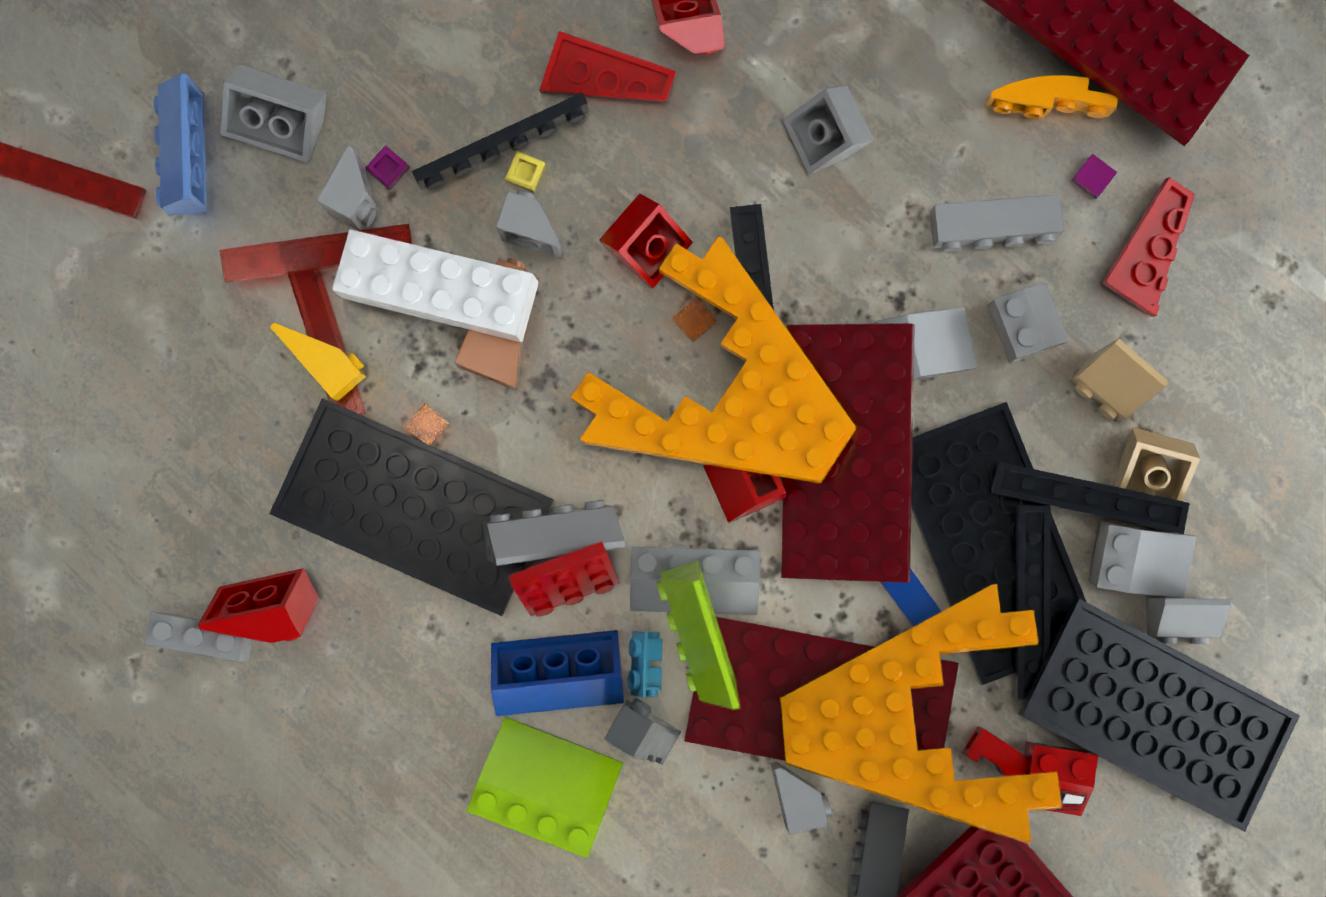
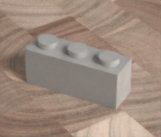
(184, 635)

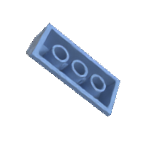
(181, 147)

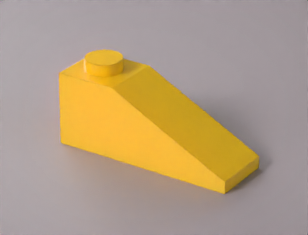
(327, 364)

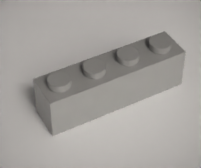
(997, 222)

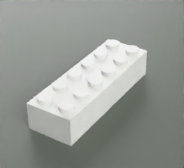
(435, 285)

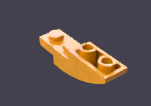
(1040, 94)

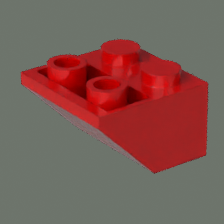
(743, 491)

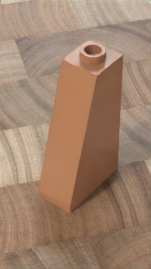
(491, 355)

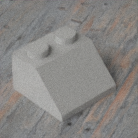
(828, 129)
(349, 192)
(526, 224)
(1027, 322)
(1186, 618)
(799, 801)

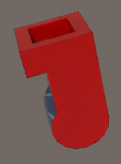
(1006, 758)

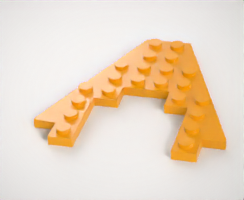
(772, 416)
(862, 731)

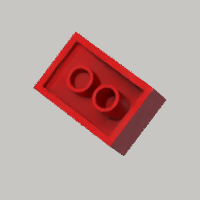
(262, 608)

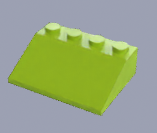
(699, 635)
(545, 787)

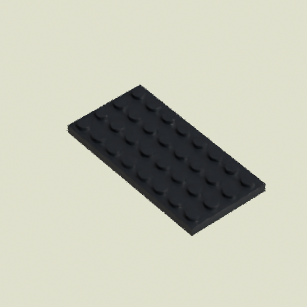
(402, 504)
(975, 531)
(1159, 714)

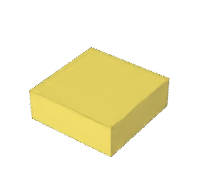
(525, 171)

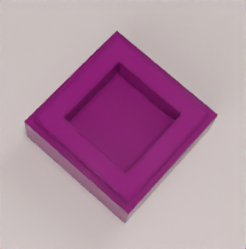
(387, 167)
(1094, 176)

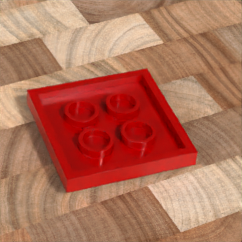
(565, 580)

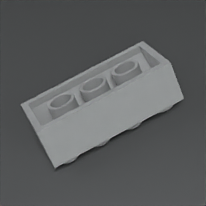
(550, 534)
(729, 576)

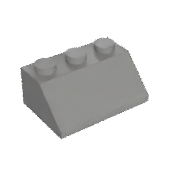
(272, 113)

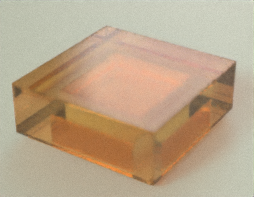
(694, 320)
(427, 425)

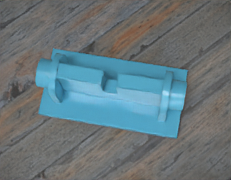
(643, 678)

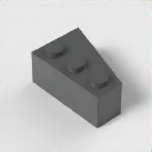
(641, 733)
(878, 851)

